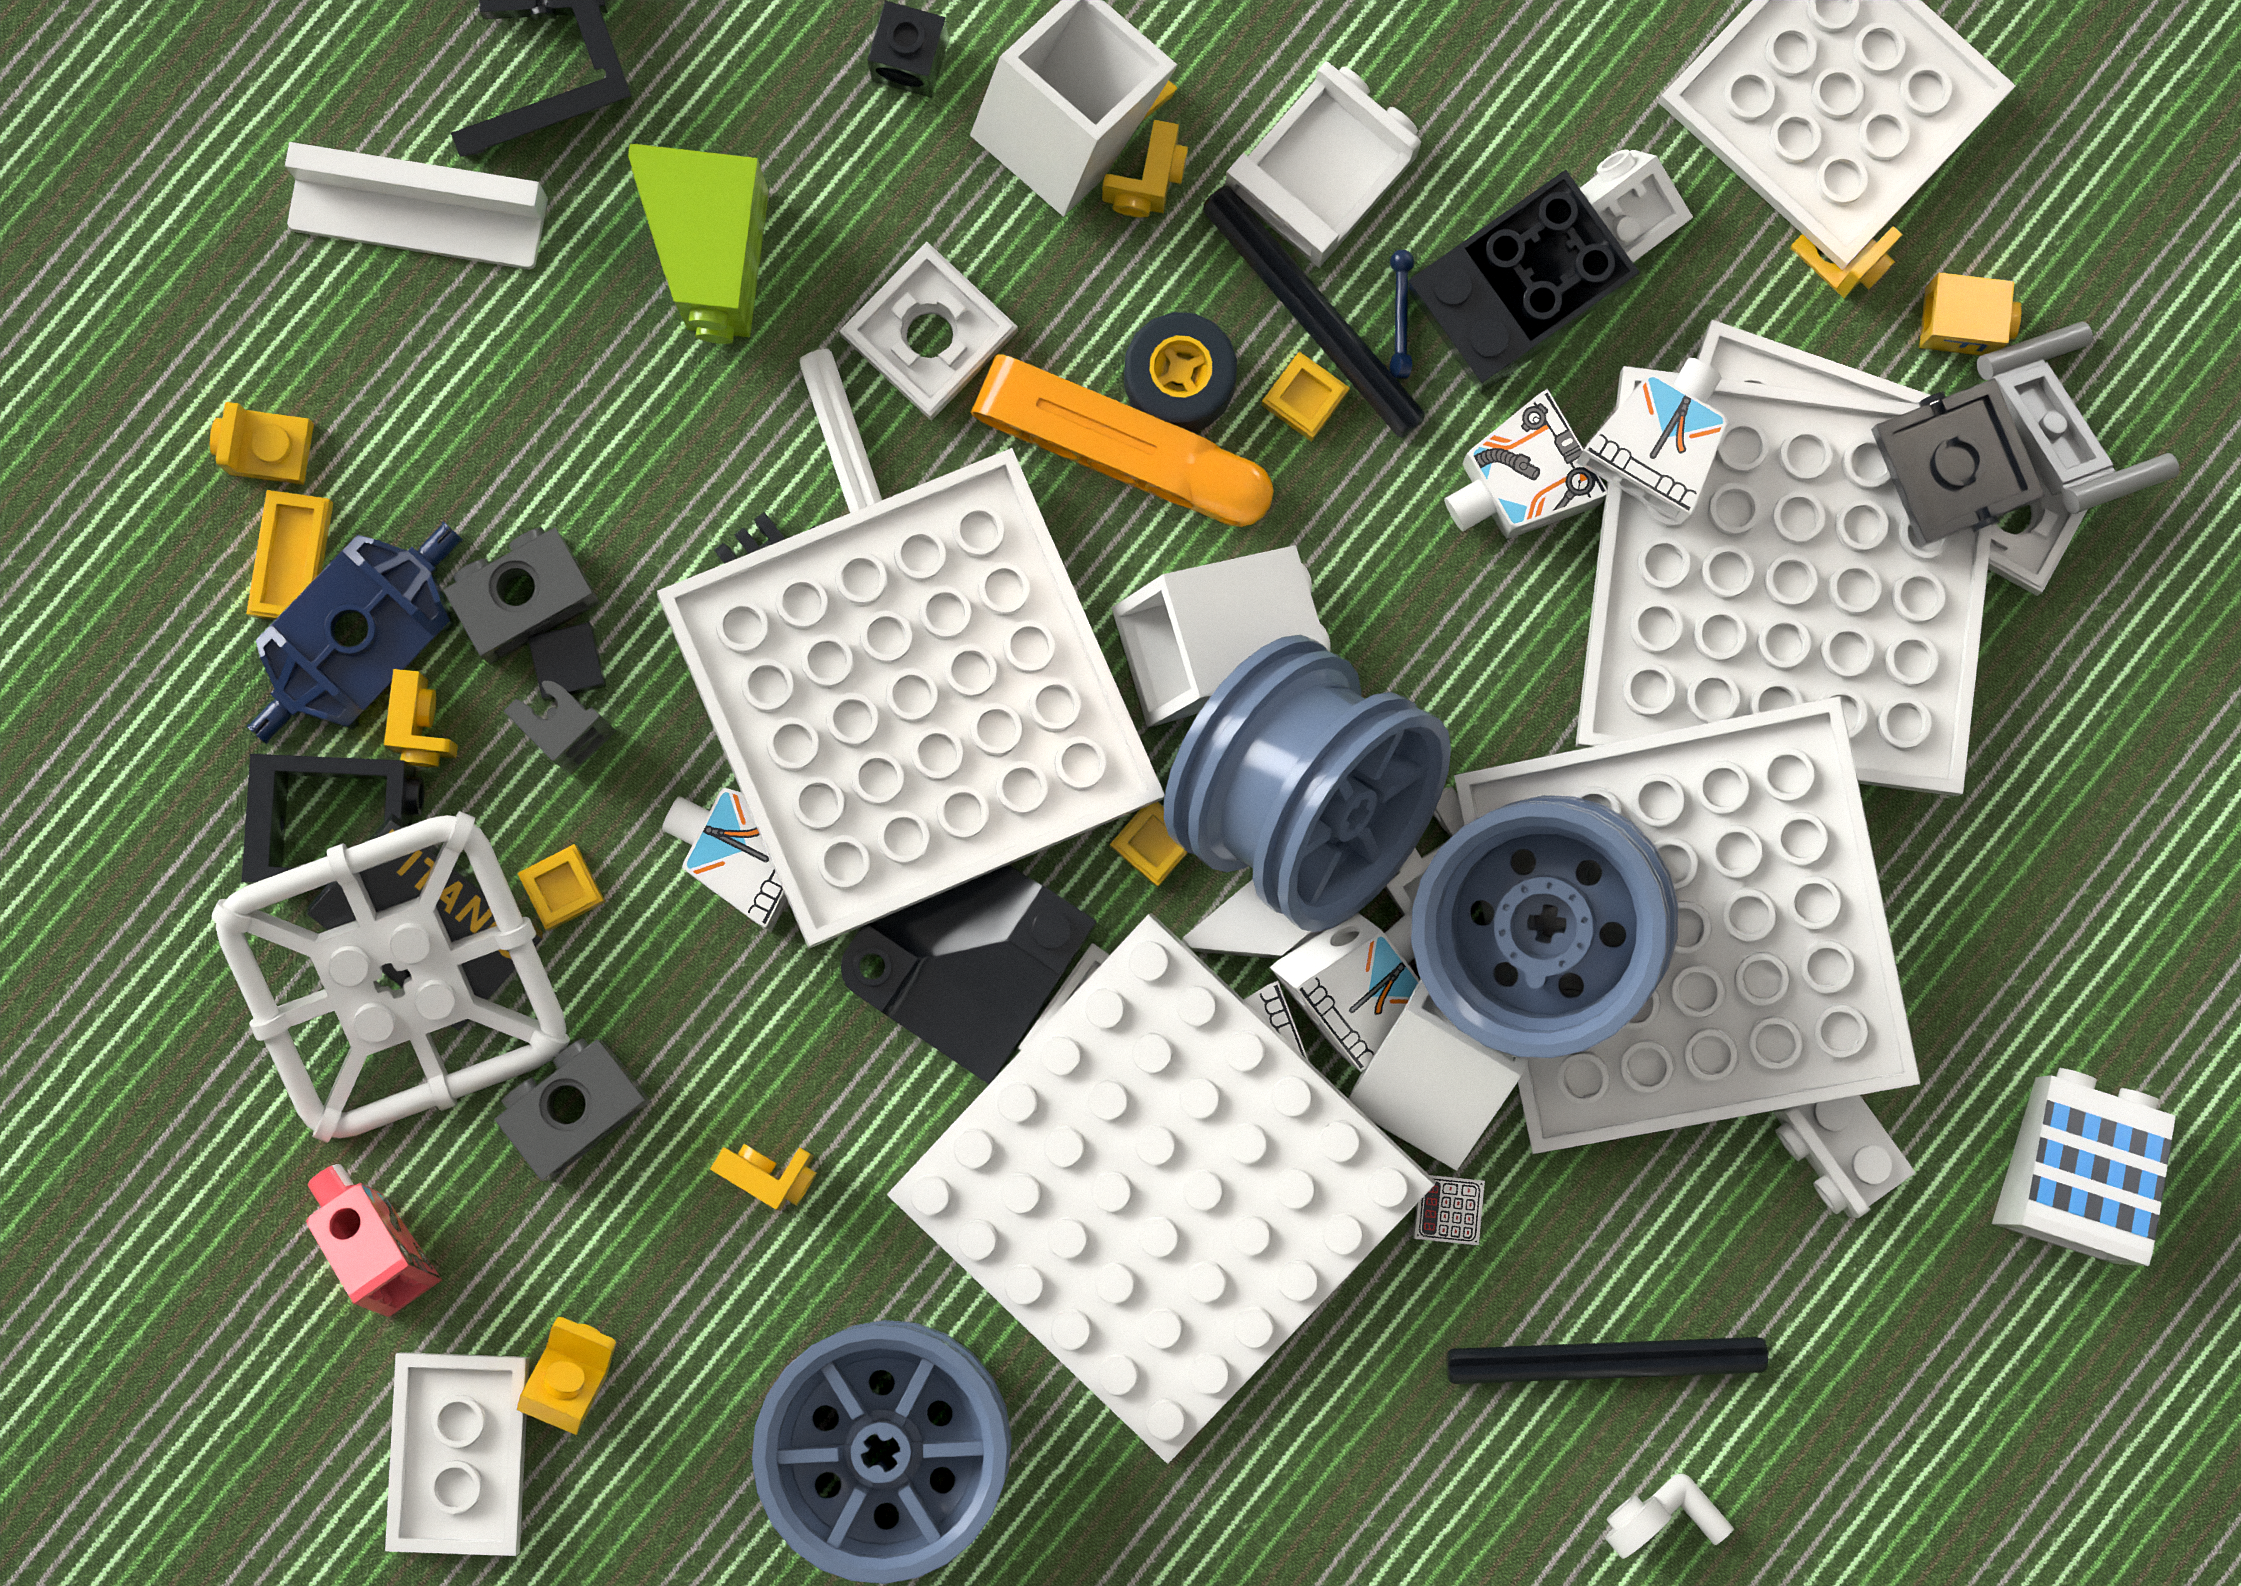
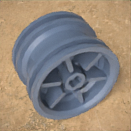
(1306, 782)
(1460, 956)
(841, 1530)

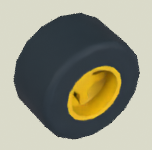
(1174, 351)

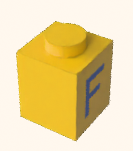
(1969, 314)

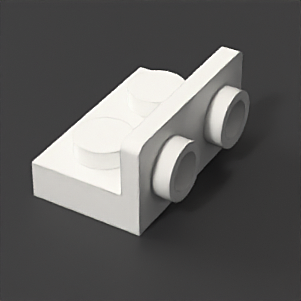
(1636, 201)
(1846, 1150)

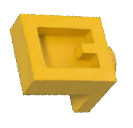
(261, 444)
(409, 711)
(753, 1174)
(568, 1375)

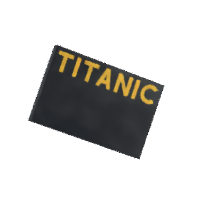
(459, 906)

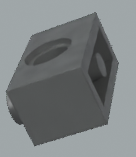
(558, 594)
(610, 1100)

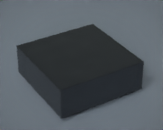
(568, 659)

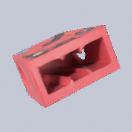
(367, 1244)

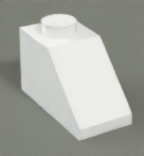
(1246, 929)

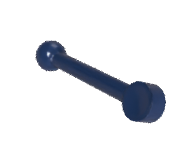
(1401, 362)

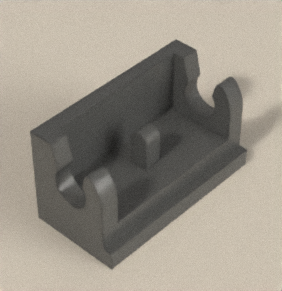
(569, 733)

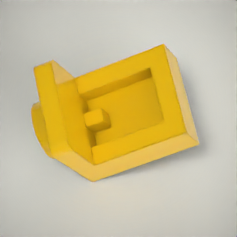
(1163, 165)

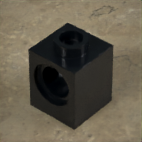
(908, 49)

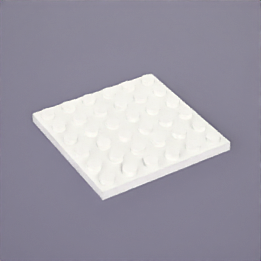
(1789, 593)
(910, 697)
(1782, 939)
(1160, 1188)

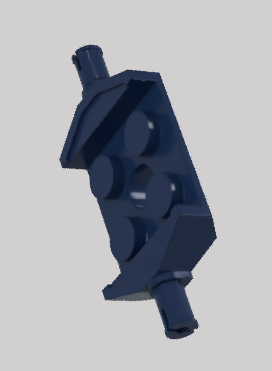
(403, 617)

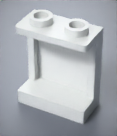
(1325, 163)
(1435, 1082)

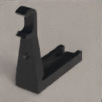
(563, 106)

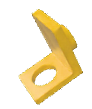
(1866, 267)

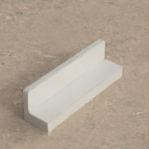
(415, 206)

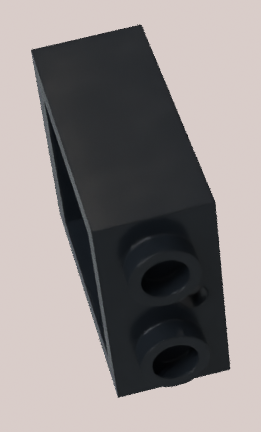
(269, 792)

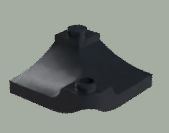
(970, 965)

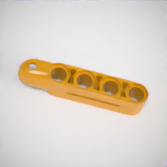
(1122, 442)

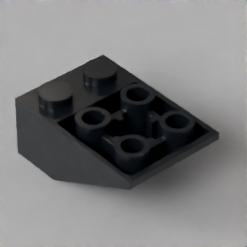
(1522, 281)

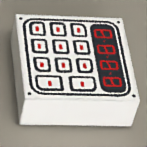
(1450, 1211)

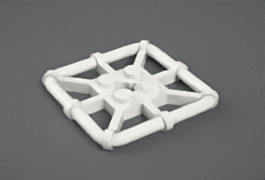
(409, 938)

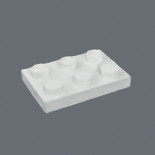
(456, 1454)

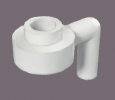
(1639, 1521)

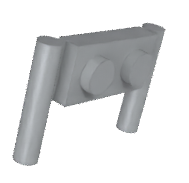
(2054, 429)

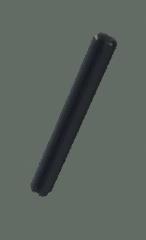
(1313, 311)
(1607, 1360)

